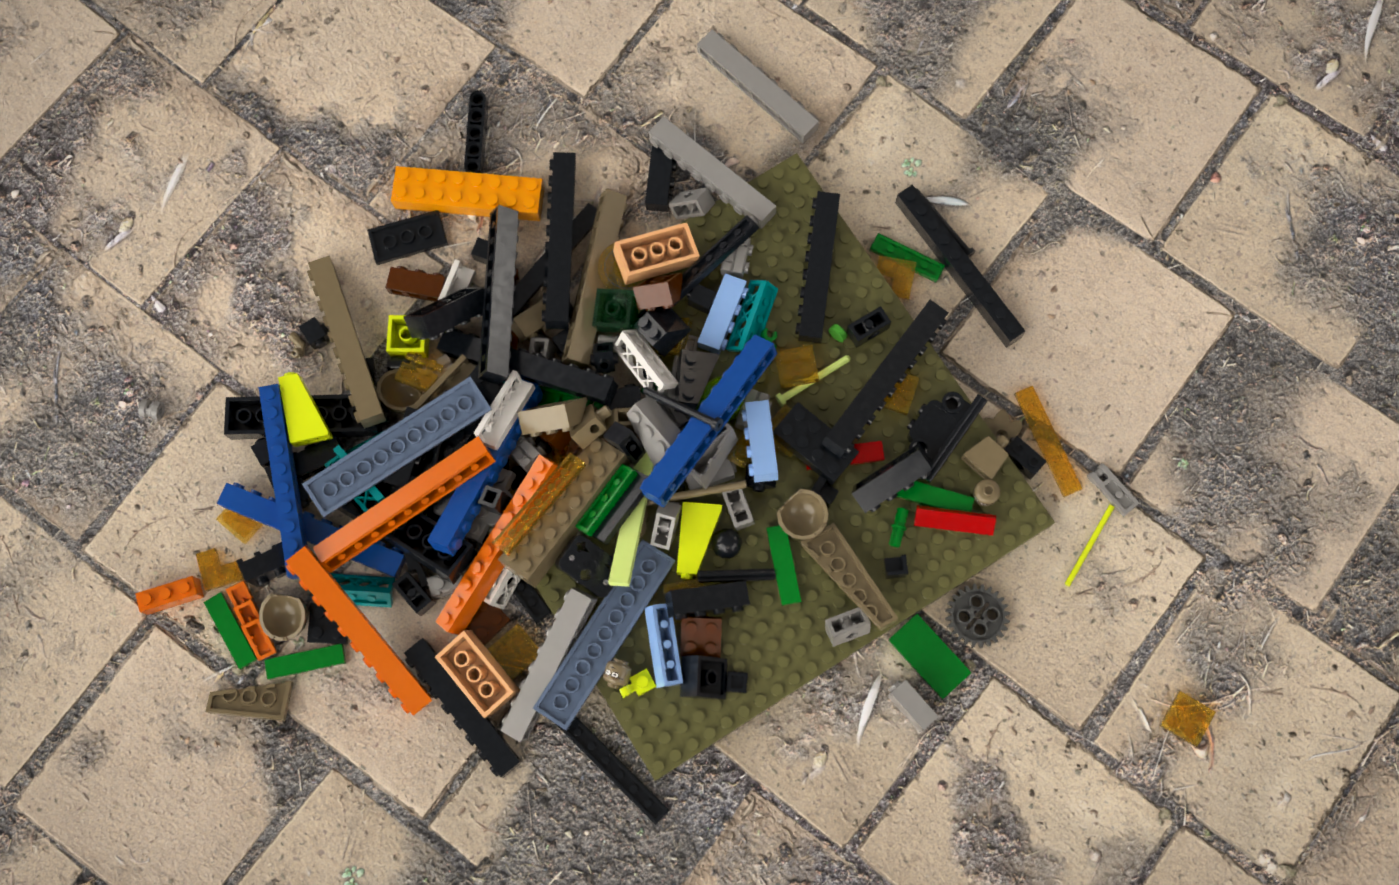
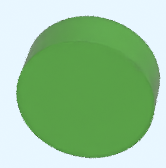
(837, 333)

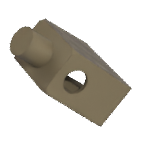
(591, 426)
(987, 456)

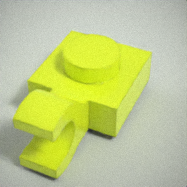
(641, 683)

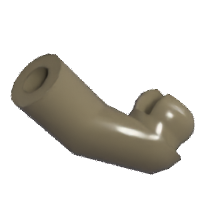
(300, 345)

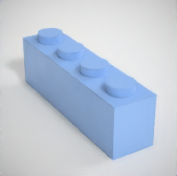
(722, 314)
(761, 441)
(663, 646)

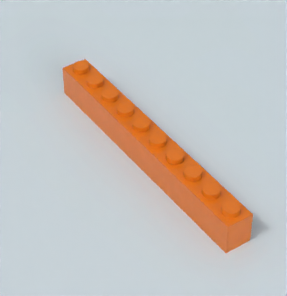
(403, 504)
(486, 566)
(359, 630)

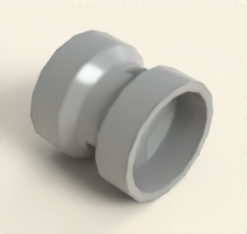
(151, 409)

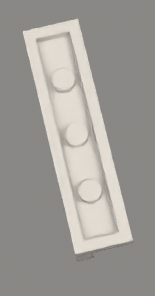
(458, 278)
(646, 359)
(505, 411)
(500, 587)

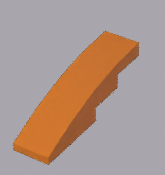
(248, 615)

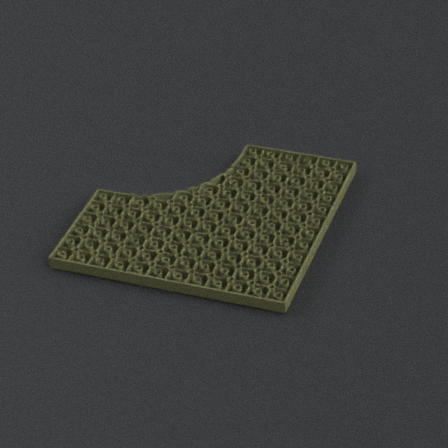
(788, 643)

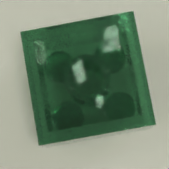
(615, 310)

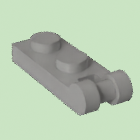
(1113, 489)

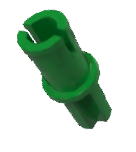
(898, 527)

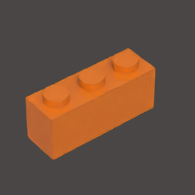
(169, 595)

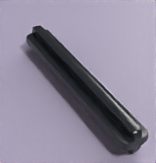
(736, 575)

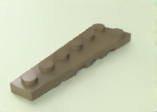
(844, 567)

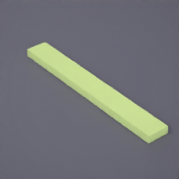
(629, 535)

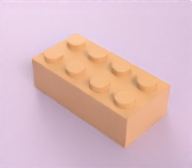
(655, 253)
(477, 673)

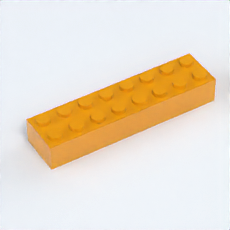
(466, 192)

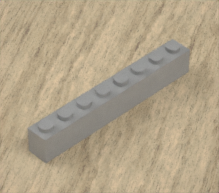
(758, 86)
(711, 172)
(559, 641)

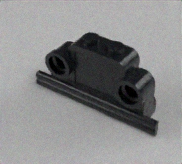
(943, 426)

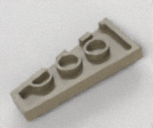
(258, 702)

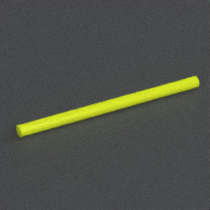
(1089, 545)

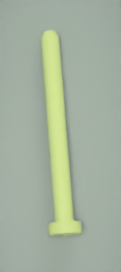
(781, 399)

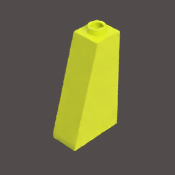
(302, 415)
(696, 533)

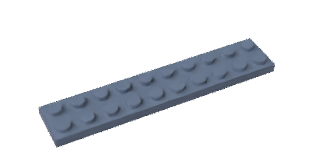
(396, 447)
(603, 637)

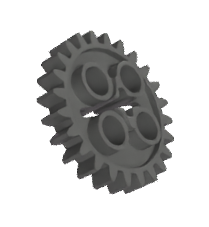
(991, 627)

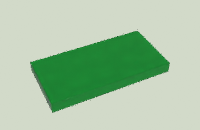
(929, 656)

